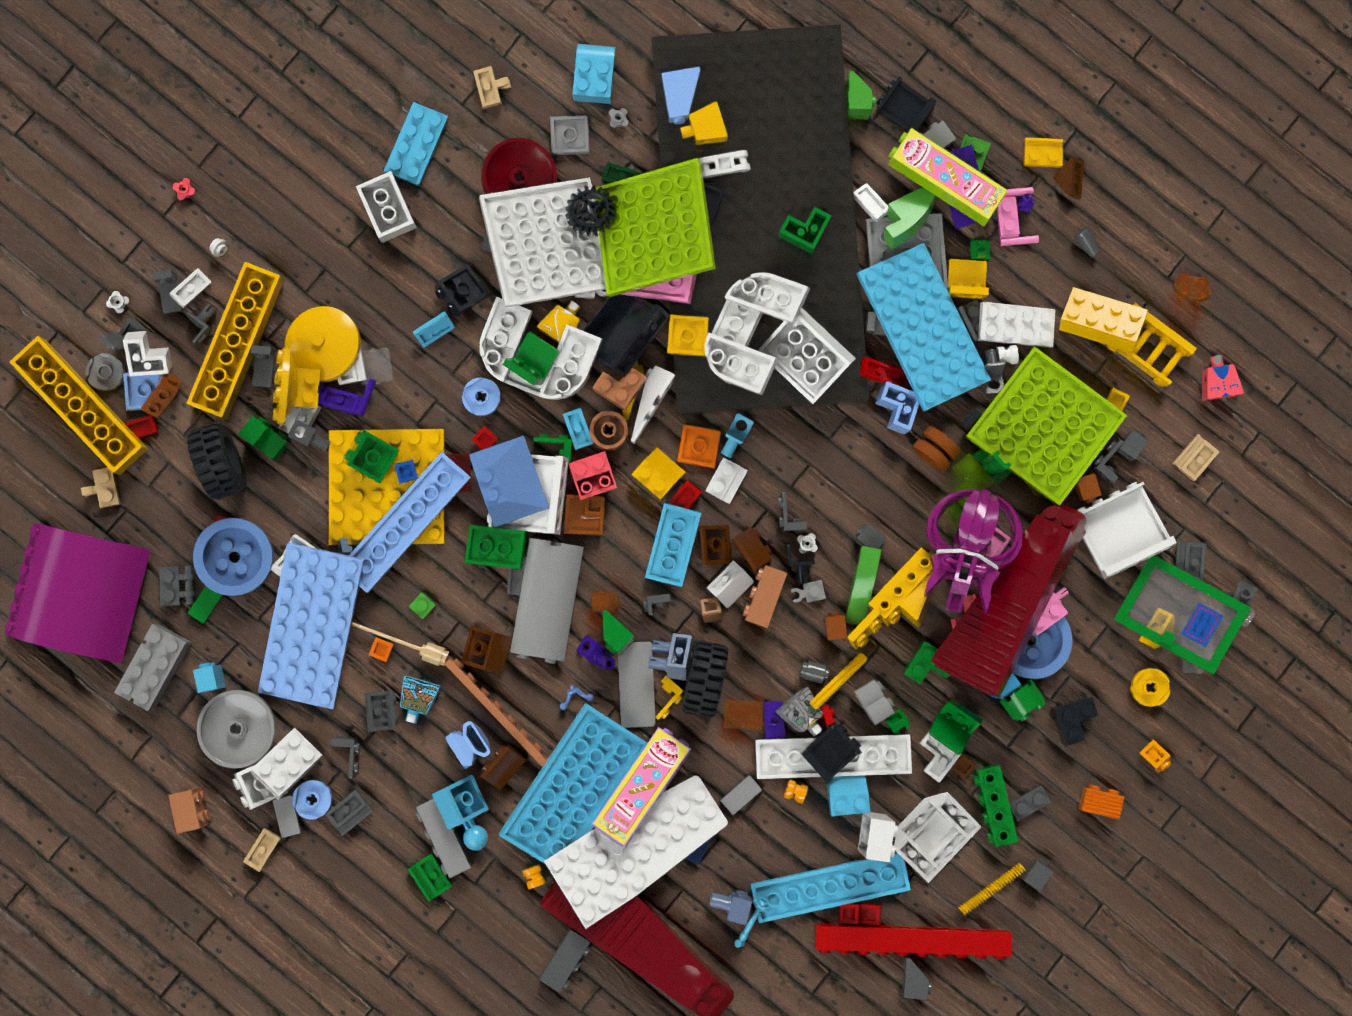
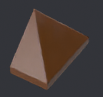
(1071, 178)

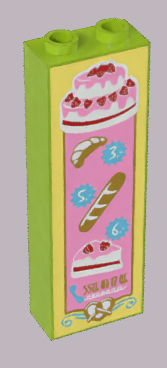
(946, 176)

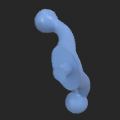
(589, 697)

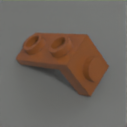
(161, 395)

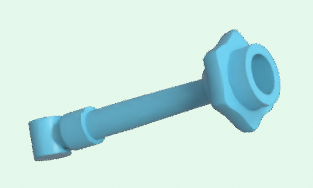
(761, 905)

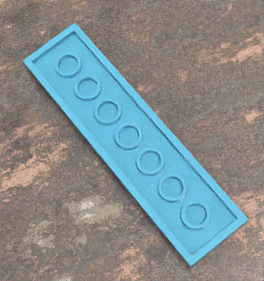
(831, 887)

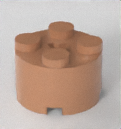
(606, 441)

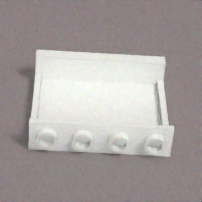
(552, 476)
(1124, 530)

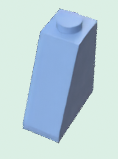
(679, 92)

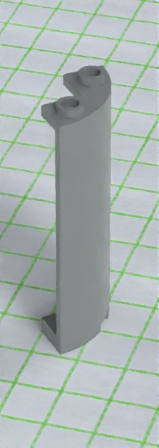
(546, 600)

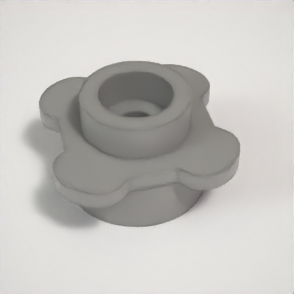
(622, 121)

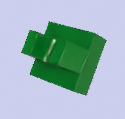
(980, 250)
(897, 721)

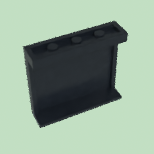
(627, 329)

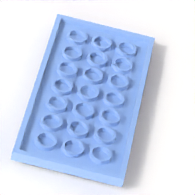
(311, 625)

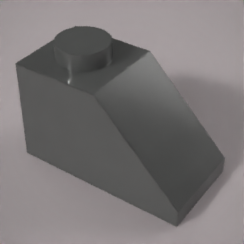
(914, 982)

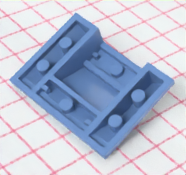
(508, 481)

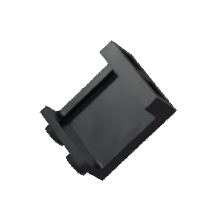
(904, 106)
(831, 751)

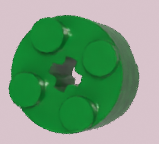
(1023, 700)

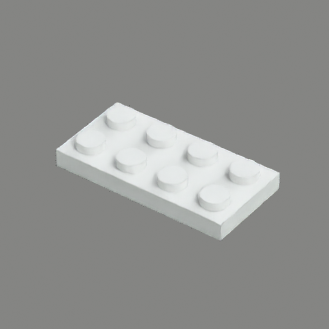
(1016, 324)

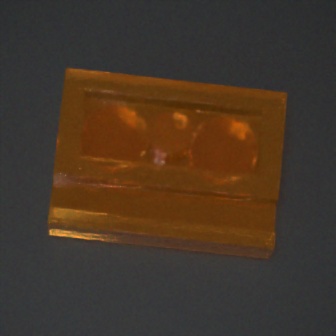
(743, 714)

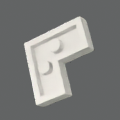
(942, 759)

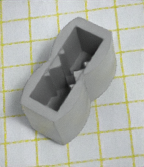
(874, 702)

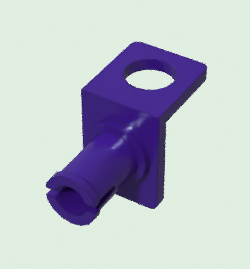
(596, 653)

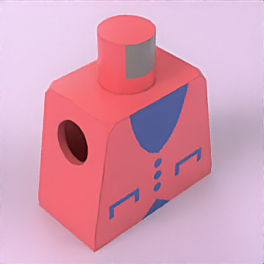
(1220, 380)

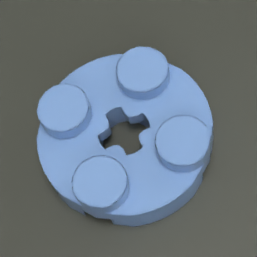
(471, 392)
(303, 806)

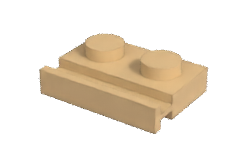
(1195, 457)

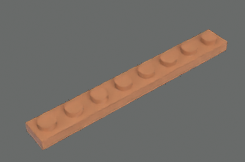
(495, 709)

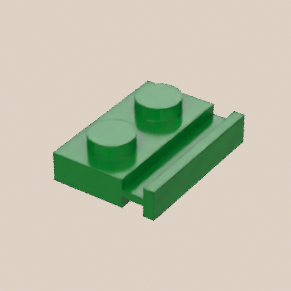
(430, 877)

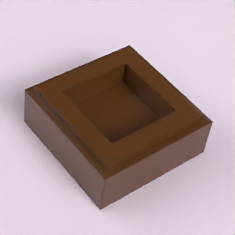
(963, 766)

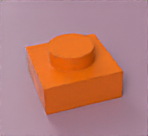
(381, 649)

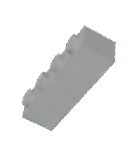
(446, 842)

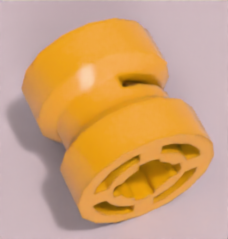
(796, 791)
(533, 876)

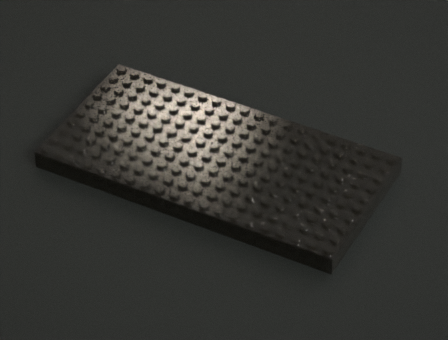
(789, 110)

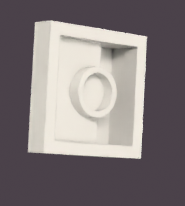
(252, 789)

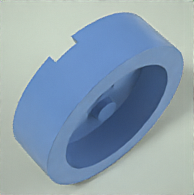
(213, 561)
(1047, 653)

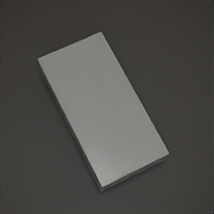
(741, 794)
(286, 816)

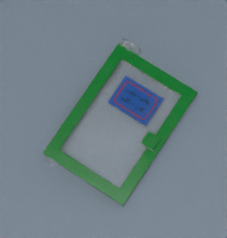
(1183, 614)

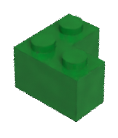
(805, 235)
(260, 435)
(921, 663)

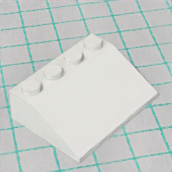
(807, 355)

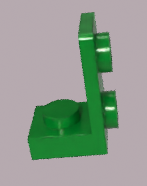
(565, 451)

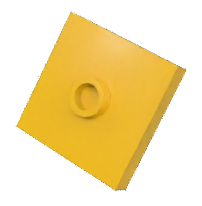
(687, 335)

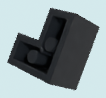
(1068, 718)

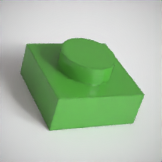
(422, 605)

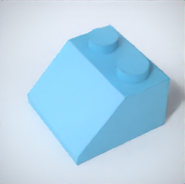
(848, 795)

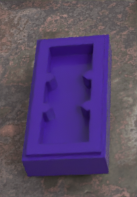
(773, 722)

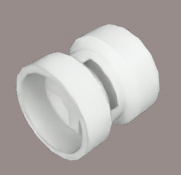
(1008, 355)

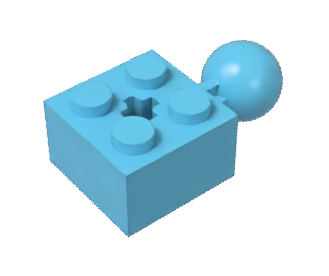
(459, 806)

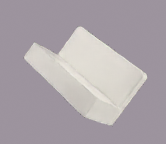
(730, 584)

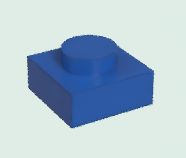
(406, 471)

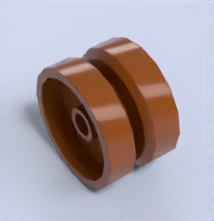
(936, 449)

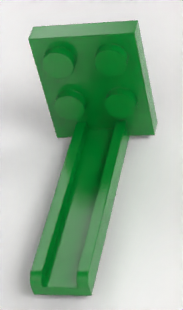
(993, 465)

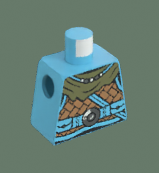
(418, 697)

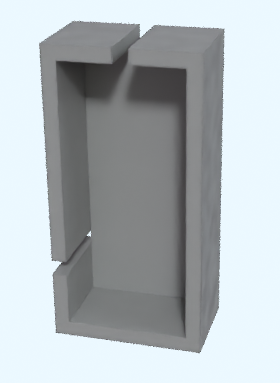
(153, 667)

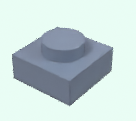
(343, 547)

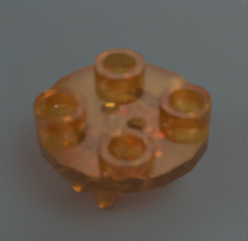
(1192, 289)

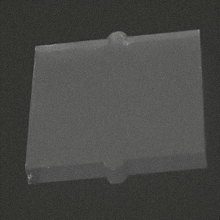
(378, 365)

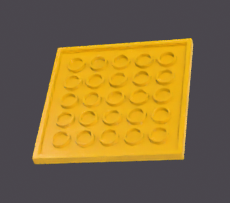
(361, 502)

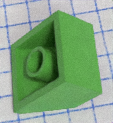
(858, 98)

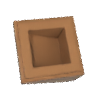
(711, 609)

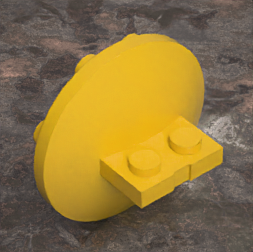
(296, 387)

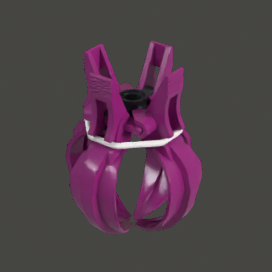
(967, 559)

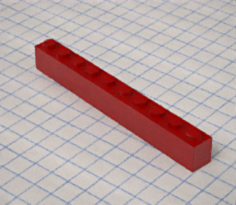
(913, 940)

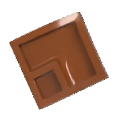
(584, 515)

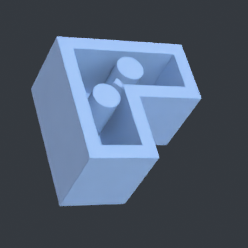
(903, 406)

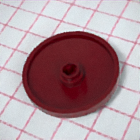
(517, 165)

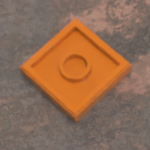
(699, 446)

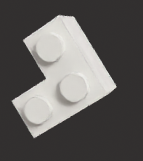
(142, 359)

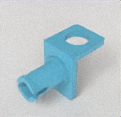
(736, 436)

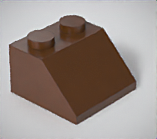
(752, 549)
(486, 650)

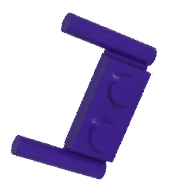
(344, 400)

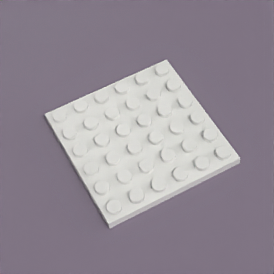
(536, 248)

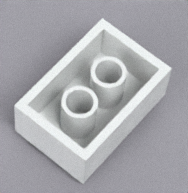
(386, 207)
(286, 763)

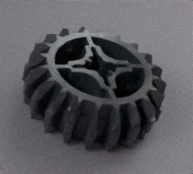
(584, 215)

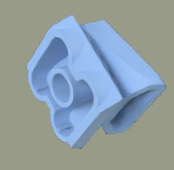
(469, 744)

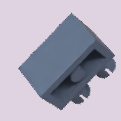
(678, 659)
(736, 905)

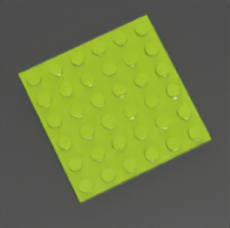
(657, 229)
(1046, 426)

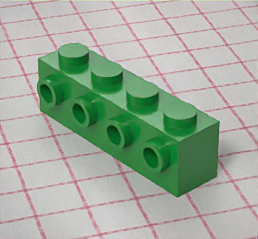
(996, 805)

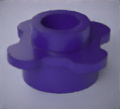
(1025, 203)

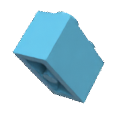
(209, 677)

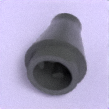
(1087, 241)

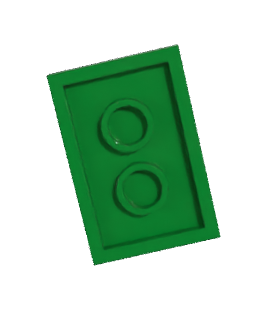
(495, 547)

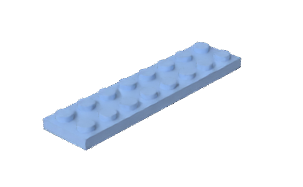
(408, 519)

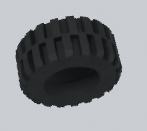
(216, 461)
(705, 679)

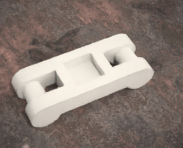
(725, 164)

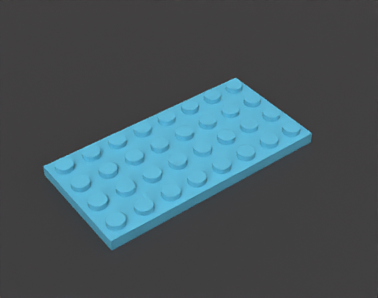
(923, 327)
(573, 785)

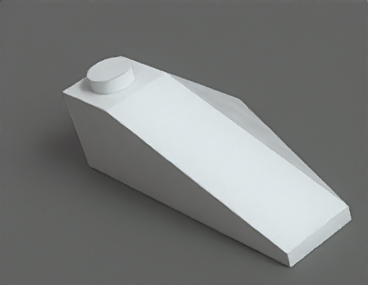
(654, 391)

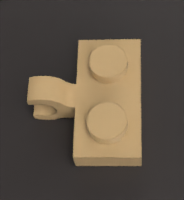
(489, 87)
(104, 487)

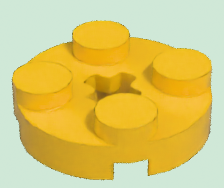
(1150, 698)

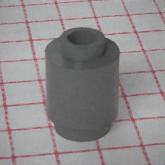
(814, 672)

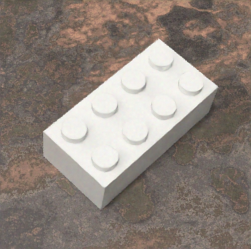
(877, 836)

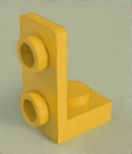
(669, 686)

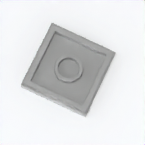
(569, 135)

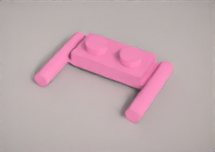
(1008, 219)

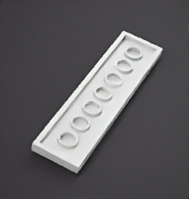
(879, 757)

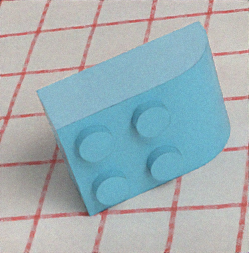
(594, 73)

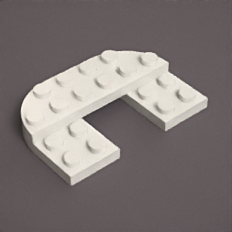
(744, 305)
(502, 341)

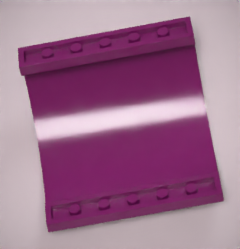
(77, 593)

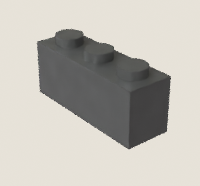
(565, 960)

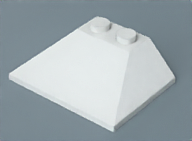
(934, 834)

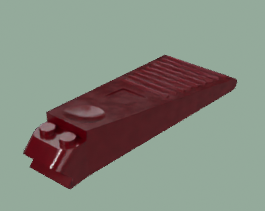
(989, 645)
(650, 949)

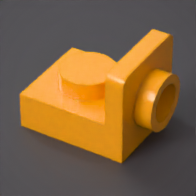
(1156, 756)

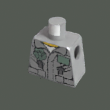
(799, 712)

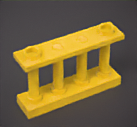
(1168, 337)

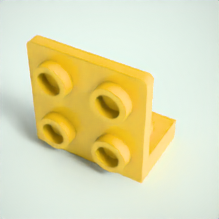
(967, 279)

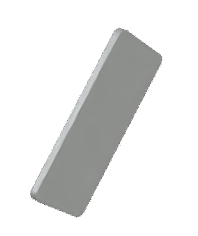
(636, 686)

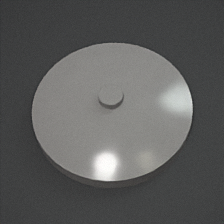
(236, 729)

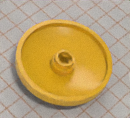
(324, 341)

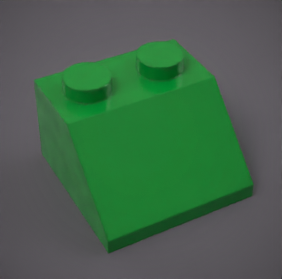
(615, 635)

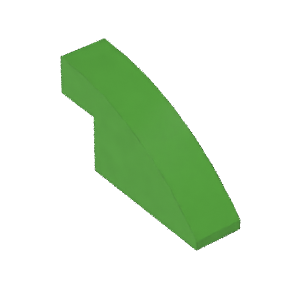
(908, 216)
(862, 585)

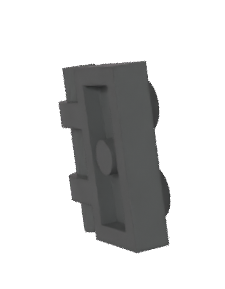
(170, 586)

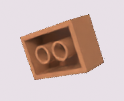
(764, 596)

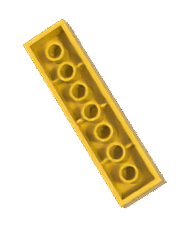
(232, 343)
(78, 405)

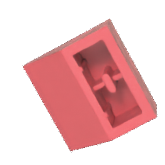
(592, 475)

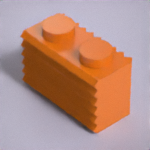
(1101, 802)

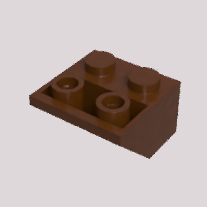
(503, 767)

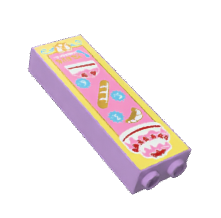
(642, 787)

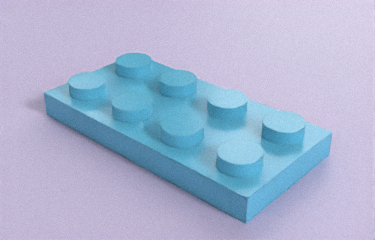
(416, 144)
(673, 545)

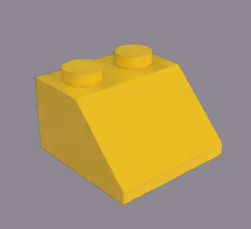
(658, 473)

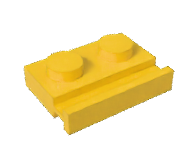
(1043, 152)

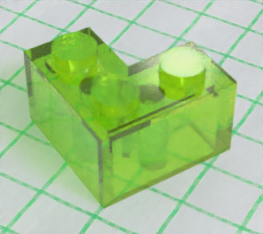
(972, 475)

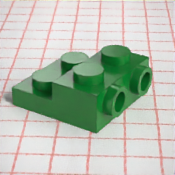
(370, 456)

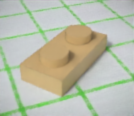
(262, 849)

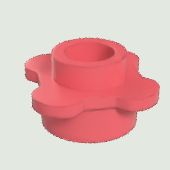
(189, 191)

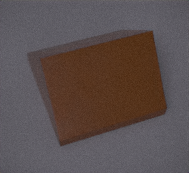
(715, 544)

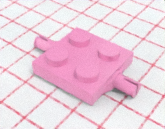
(1053, 612)

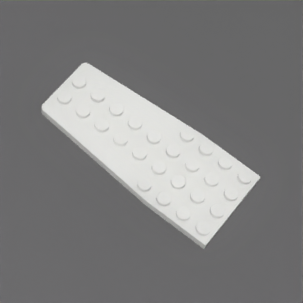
(604, 876)

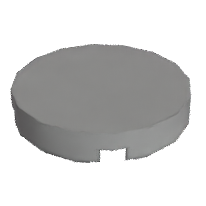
(105, 372)

